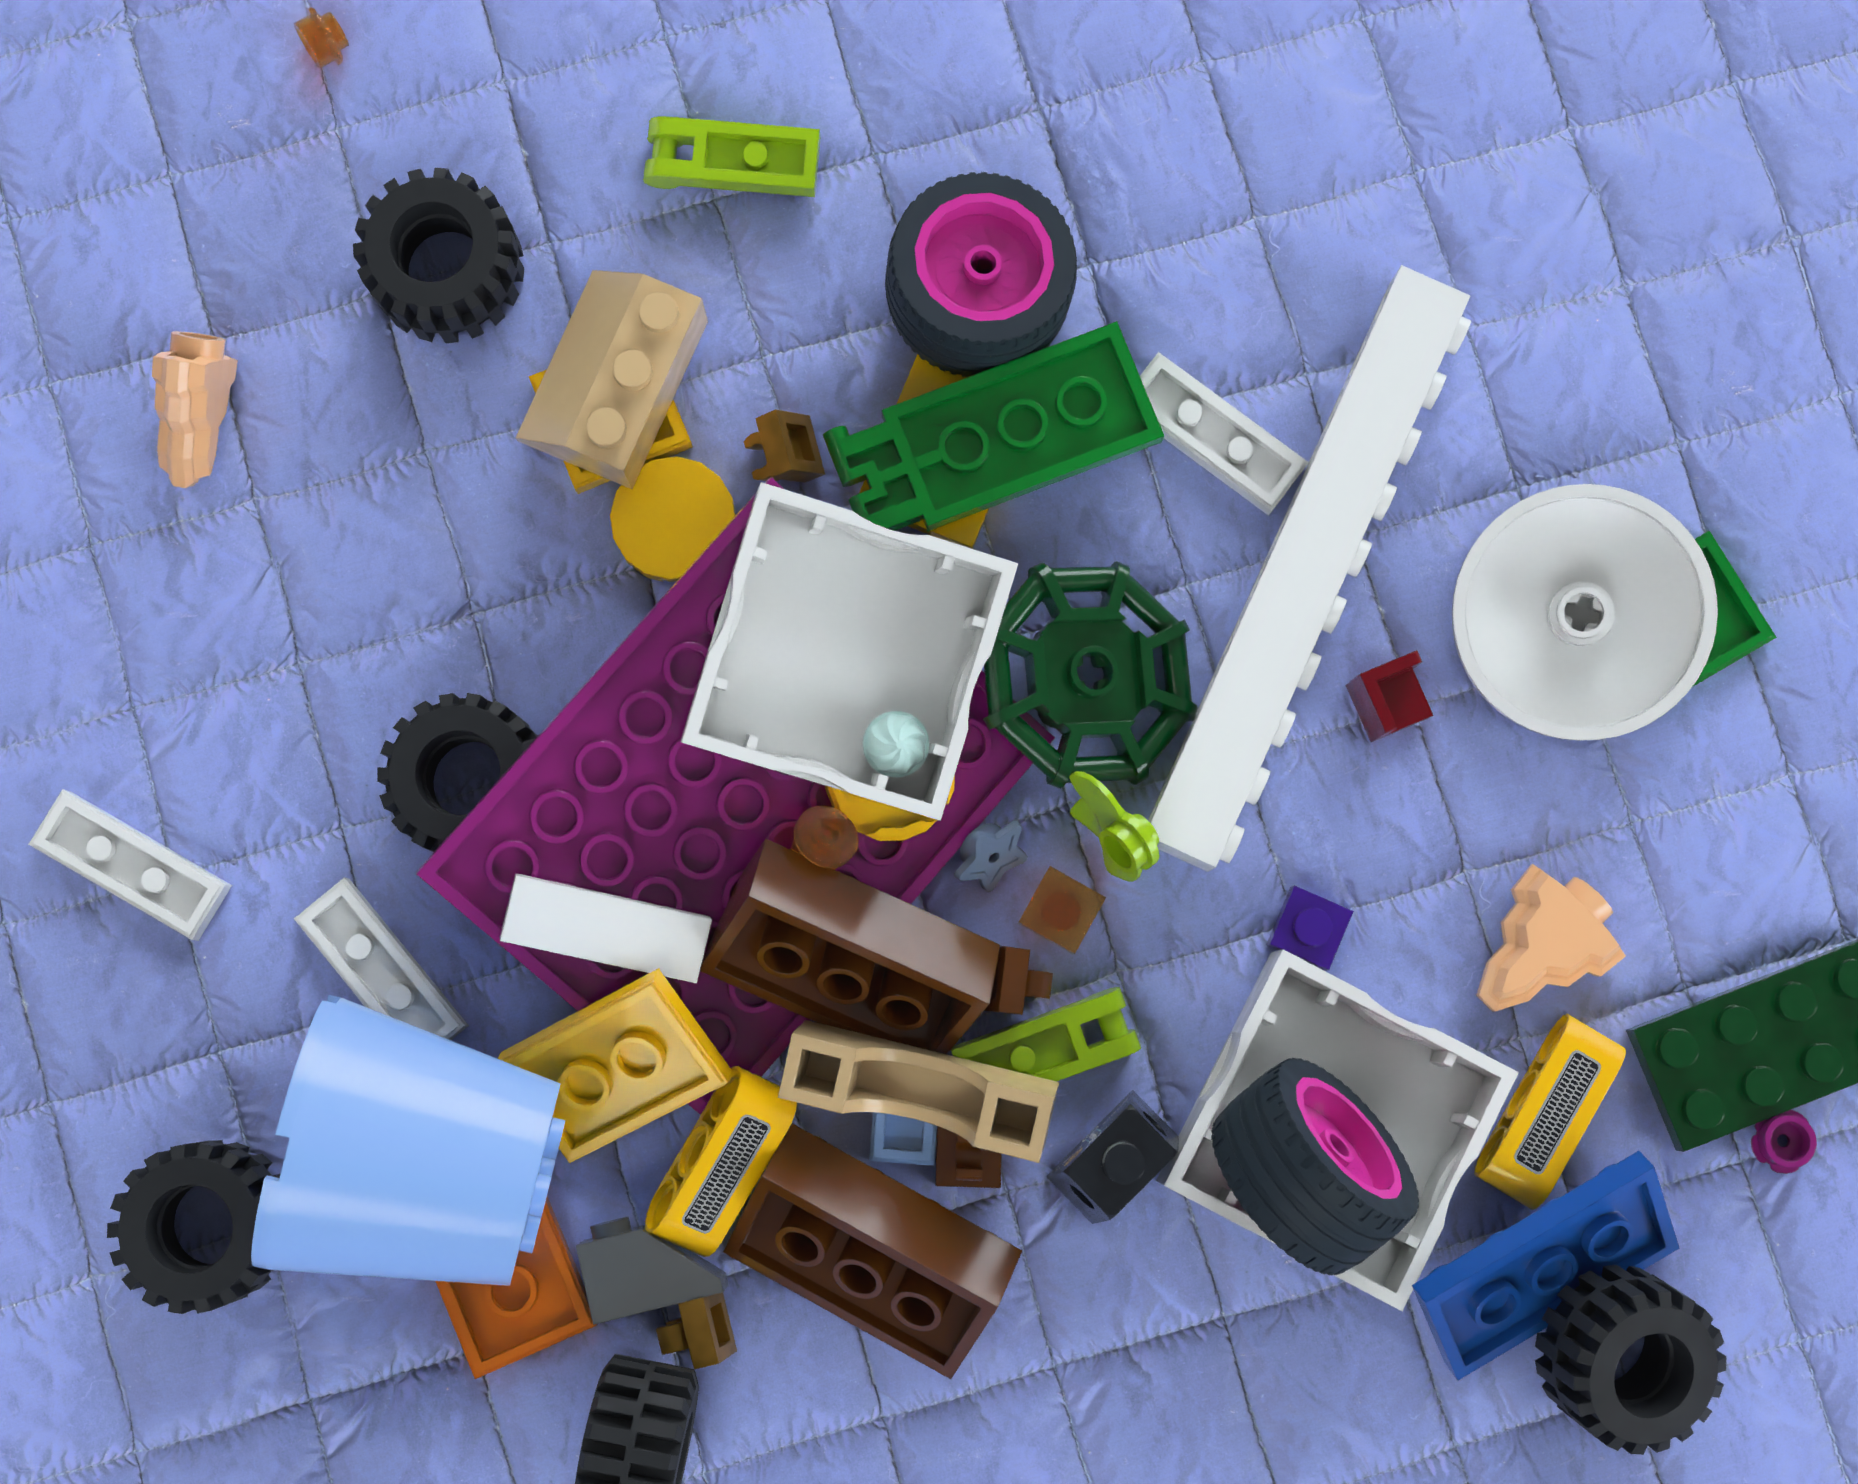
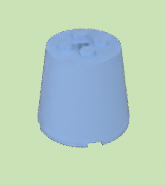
(406, 1156)

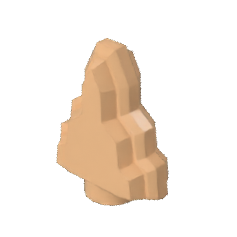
(191, 403)
(1548, 939)

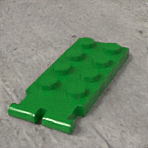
(999, 433)

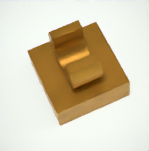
(788, 447)
(702, 1329)

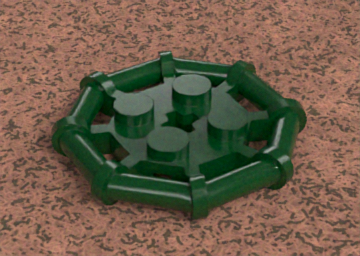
(1064, 699)

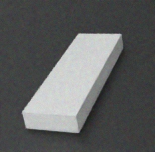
(1220, 436)
(130, 865)
(605, 928)
(376, 961)

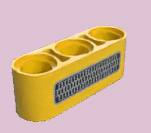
(1549, 1111)
(720, 1163)

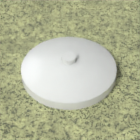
(1584, 612)

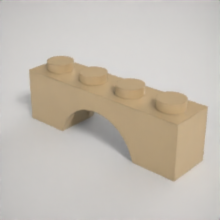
(871, 1074)

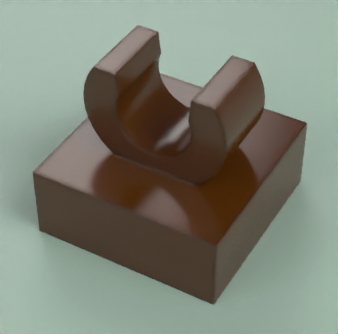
(1016, 982)
(964, 1165)

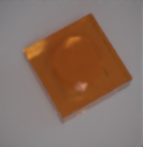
(1061, 910)

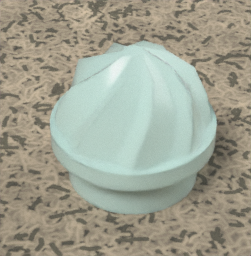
(896, 744)

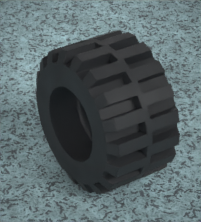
(418, 212)
(424, 744)
(149, 1235)
(1666, 1385)
(639, 1423)

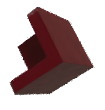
(1389, 697)

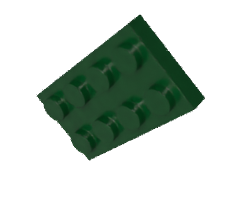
(1754, 1048)

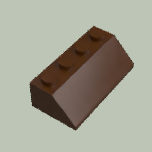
(849, 953)
(873, 1251)

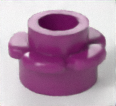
(1800, 1144)

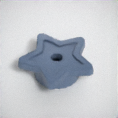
(989, 853)

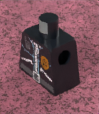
(1115, 1160)

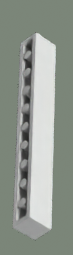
(1305, 569)

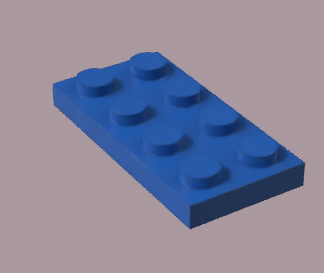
(1506, 1284)

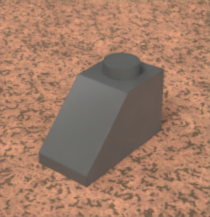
(639, 1272)

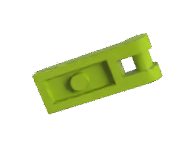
(733, 156)
(1054, 1043)

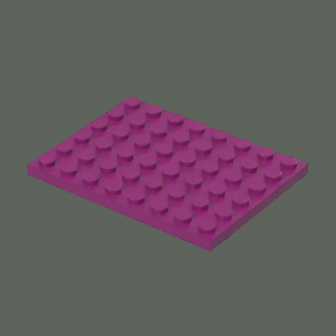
(638, 815)

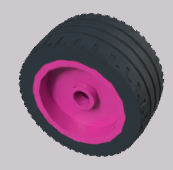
(980, 272)
(1314, 1167)

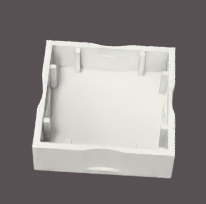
(837, 628)
(1417, 1081)

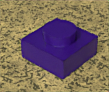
(1310, 927)

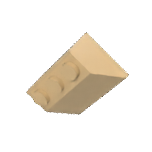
(614, 374)

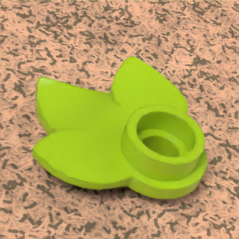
(1126, 839)

